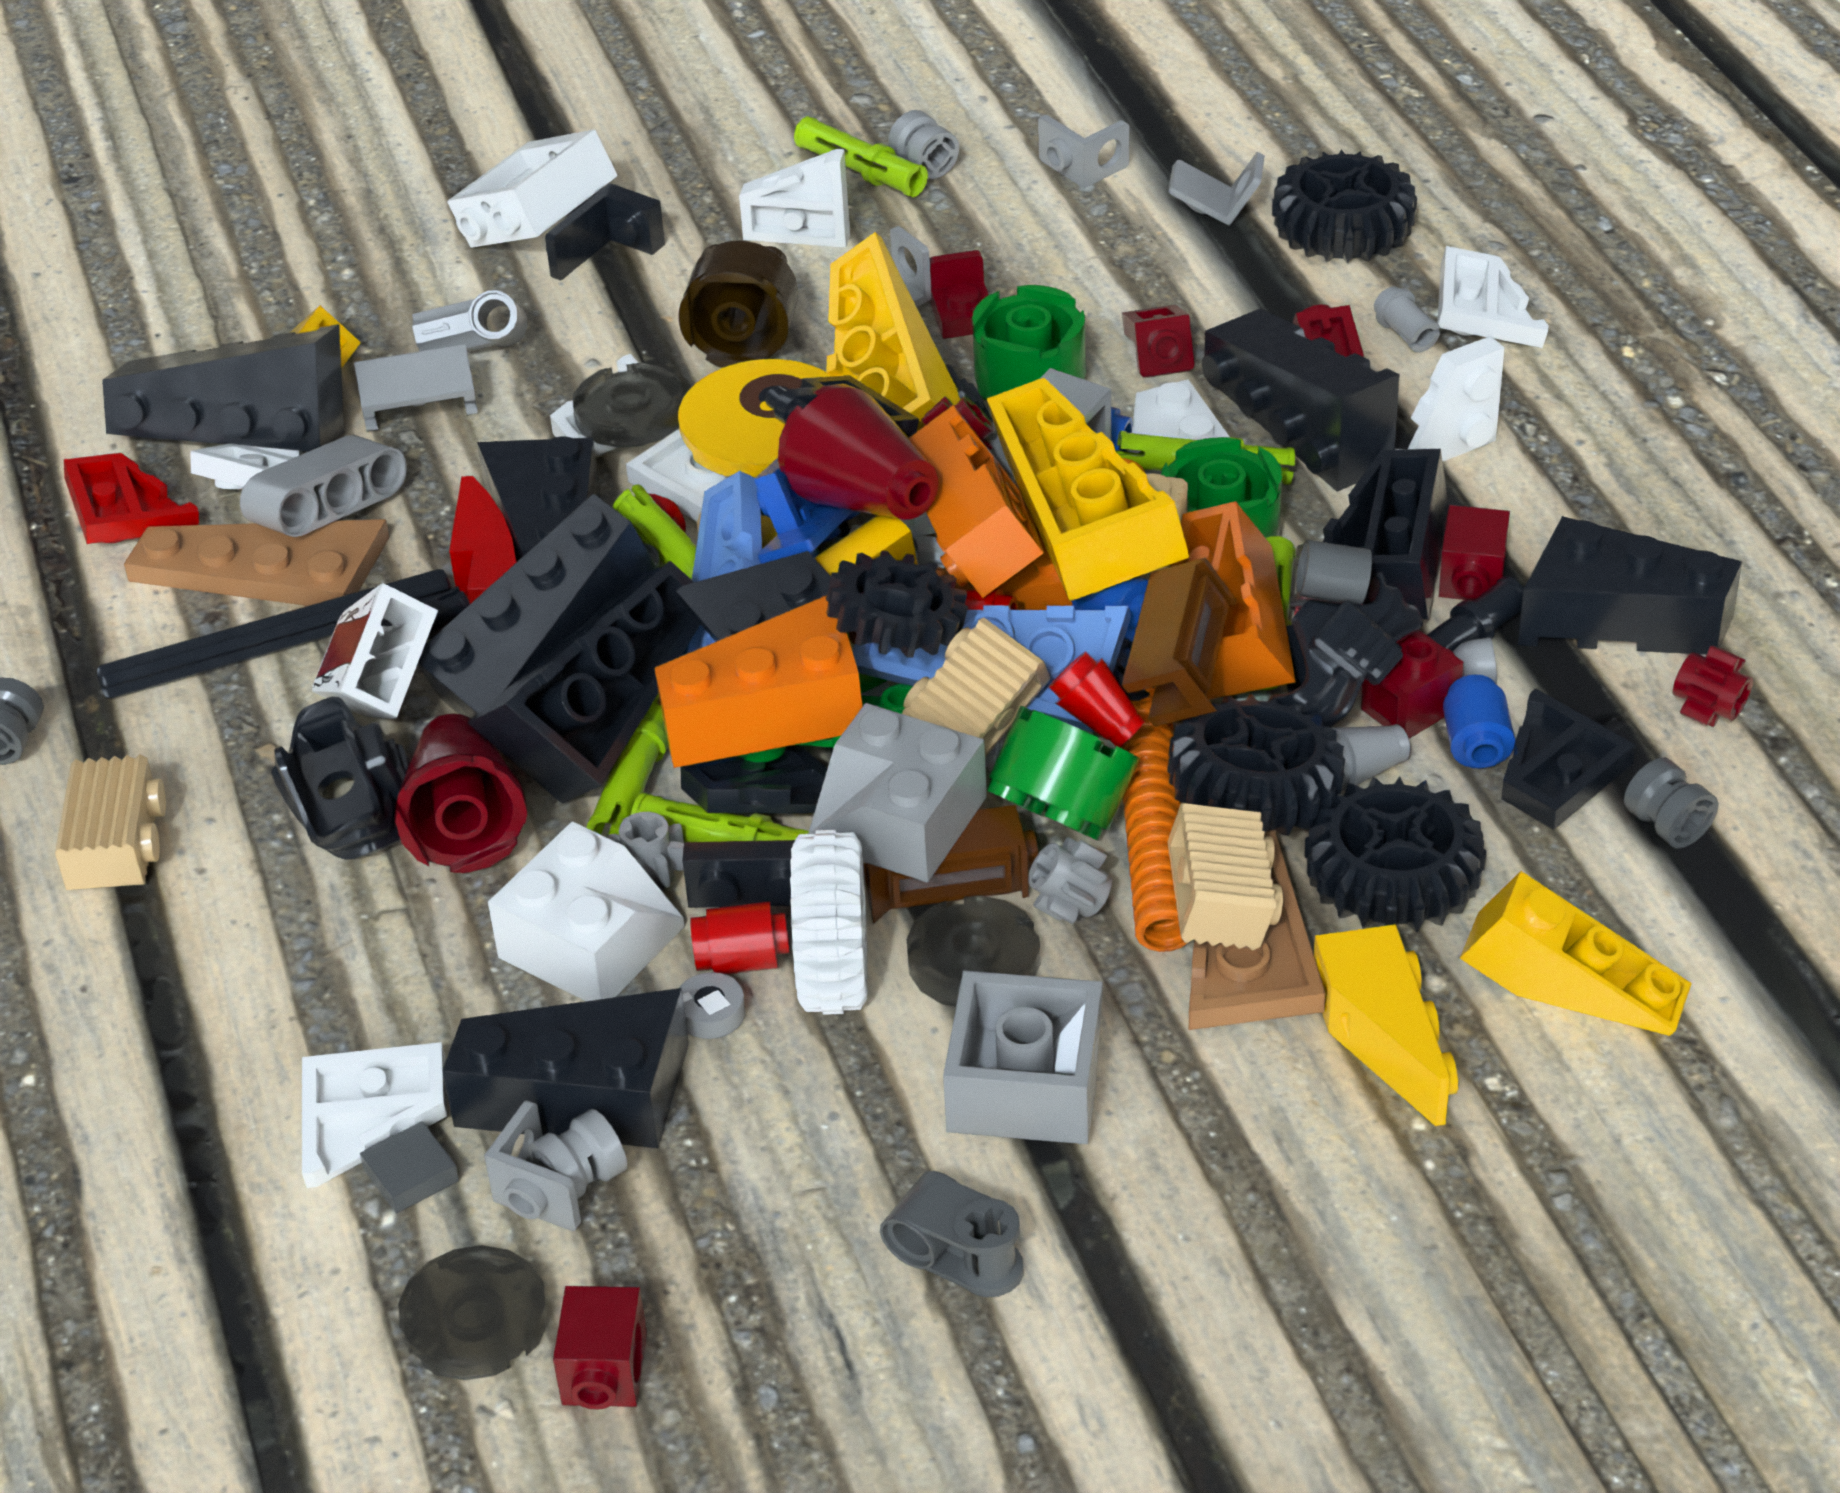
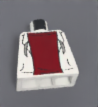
(372, 662)

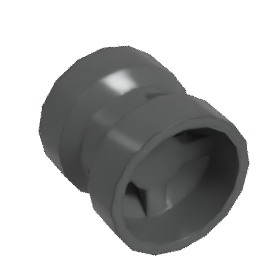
(17, 724)
(1677, 808)

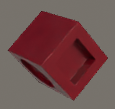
(1472, 551)
(600, 1346)

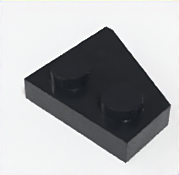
(754, 594)
(1561, 761)

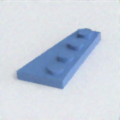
(726, 536)
(1050, 634)

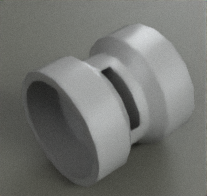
(923, 142)
(583, 1152)

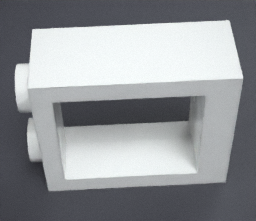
(532, 189)

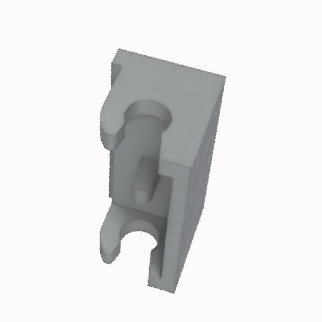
(414, 381)

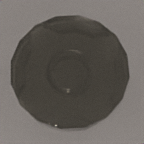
(628, 405)
(970, 936)
(473, 1312)

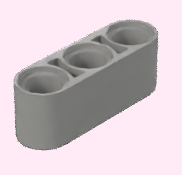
(323, 485)

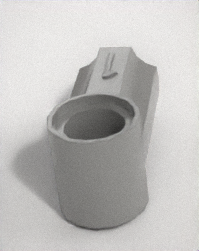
(467, 324)

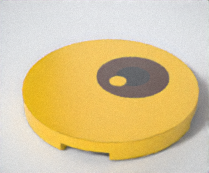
(728, 418)

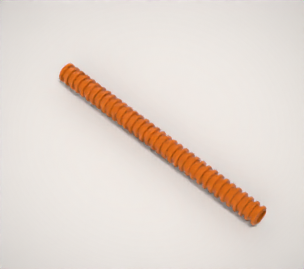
(1149, 819)

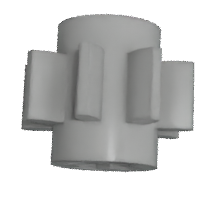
(653, 845)
(1070, 880)

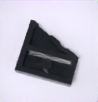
(743, 786)

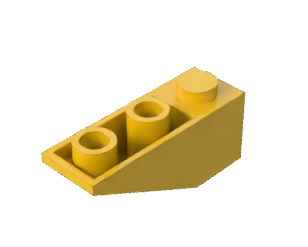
(1569, 960)
(1381, 1017)

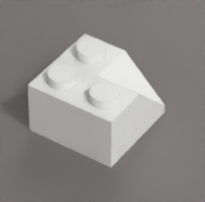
(583, 916)

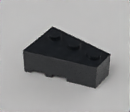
(538, 483)
(1401, 517)
(1629, 589)
(570, 1059)

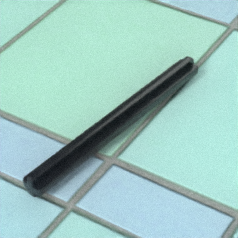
(247, 640)

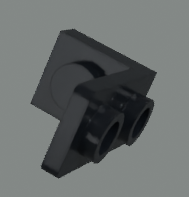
(608, 215)

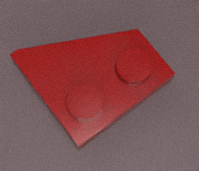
(119, 499)

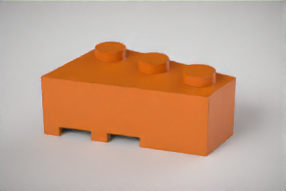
(761, 688)

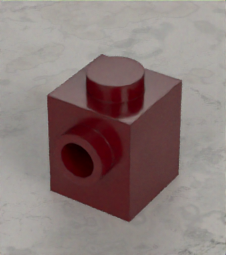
(1415, 686)

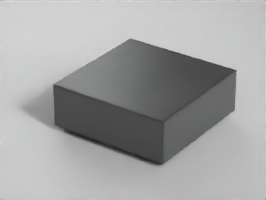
(409, 1167)

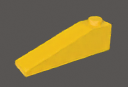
(882, 332)

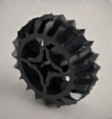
(1344, 206)
(1258, 761)
(1395, 854)

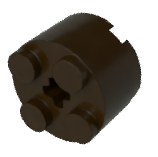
(738, 302)

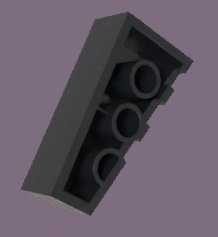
(1305, 393)
(248, 394)
(534, 606)
(592, 689)

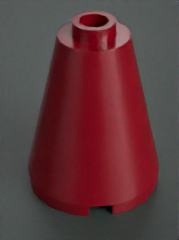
(854, 456)
(459, 799)

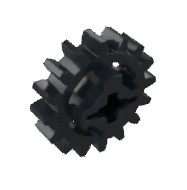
(896, 603)

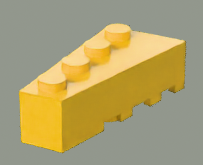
(1086, 501)

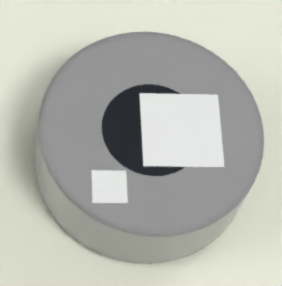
(712, 1005)

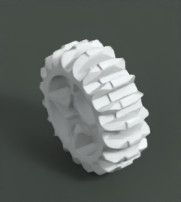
(829, 922)

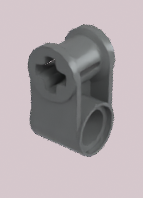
(1331, 573)
(950, 1227)

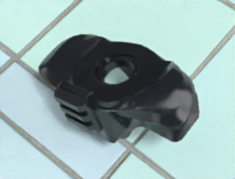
(1344, 645)
(330, 747)

